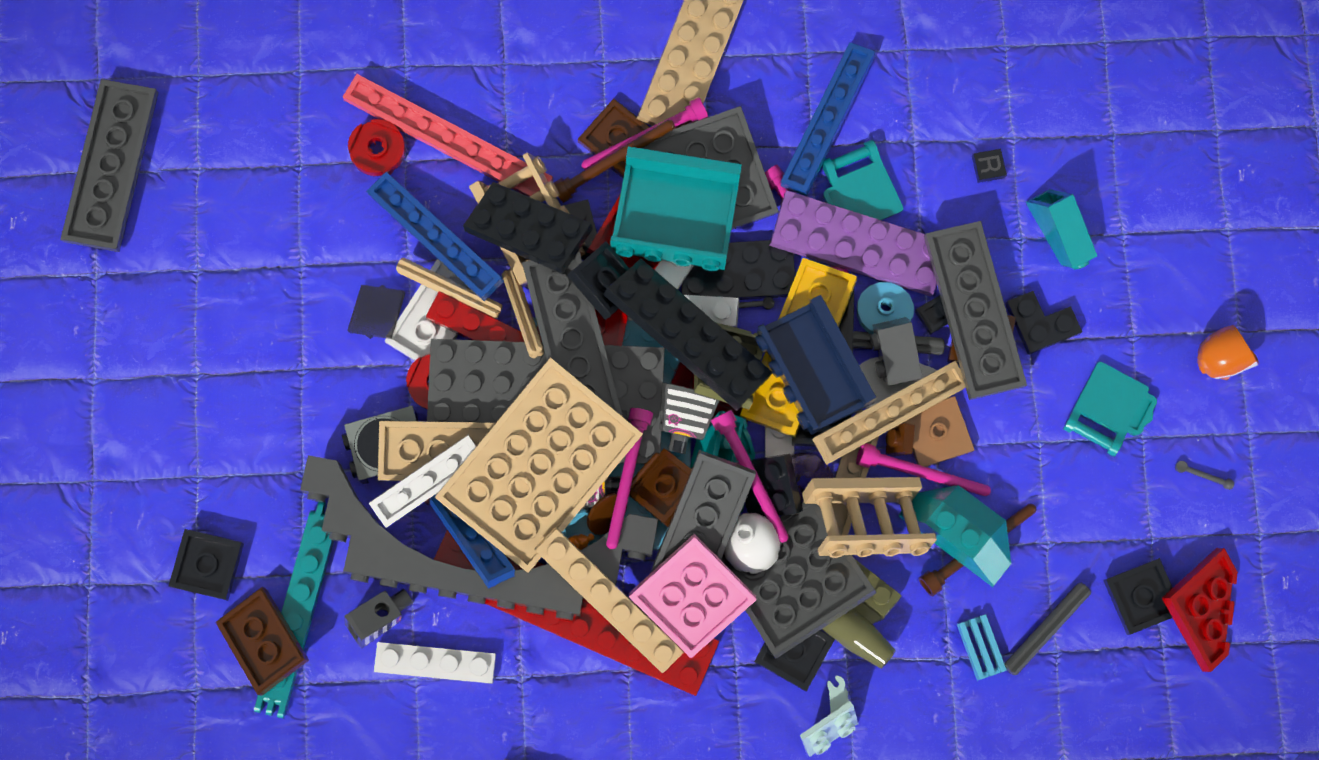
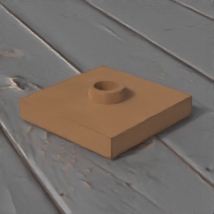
(940, 433)

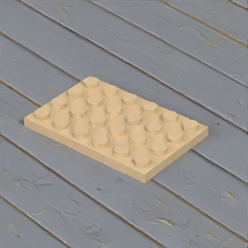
(538, 464)

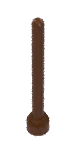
(568, 186)
(934, 580)

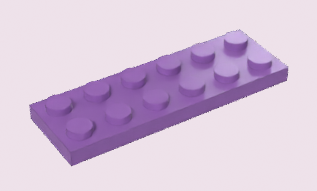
(853, 242)

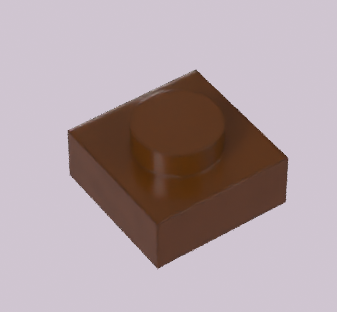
(900, 440)

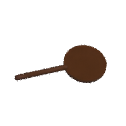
(601, 513)

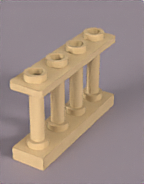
(547, 192)
(878, 493)

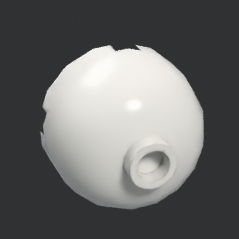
(753, 544)

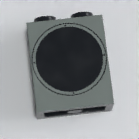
(363, 441)

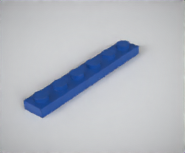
(827, 119)
(435, 236)

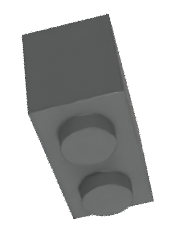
(896, 351)

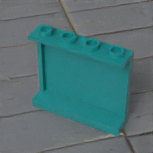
(676, 208)

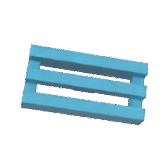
(1000, 666)

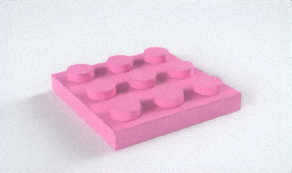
(692, 596)

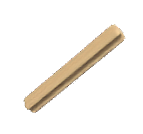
(455, 290)
(523, 314)

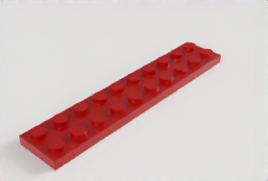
(596, 632)

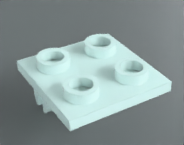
(837, 724)

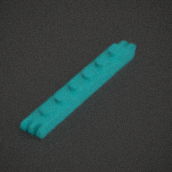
(301, 600)

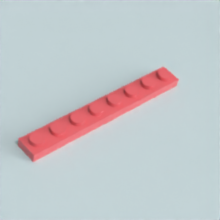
(438, 133)

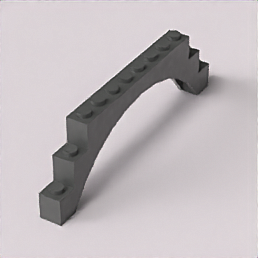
(383, 557)

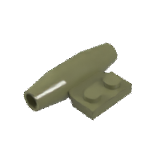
(856, 627)

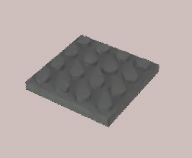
(728, 140)
(802, 588)

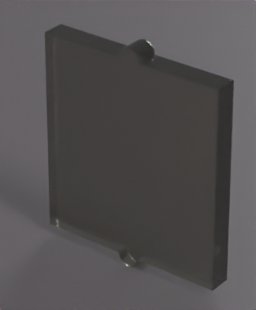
(376, 311)

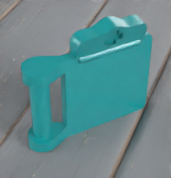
(865, 189)
(1114, 403)

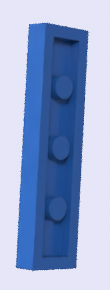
(485, 557)

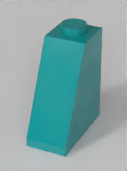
(1063, 227)

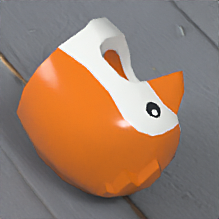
(1225, 354)

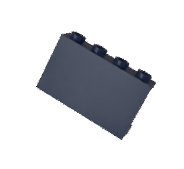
(815, 366)

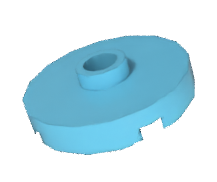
(880, 294)

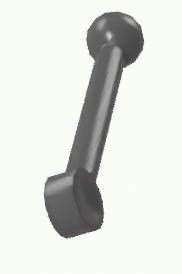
(767, 302)
(1182, 466)

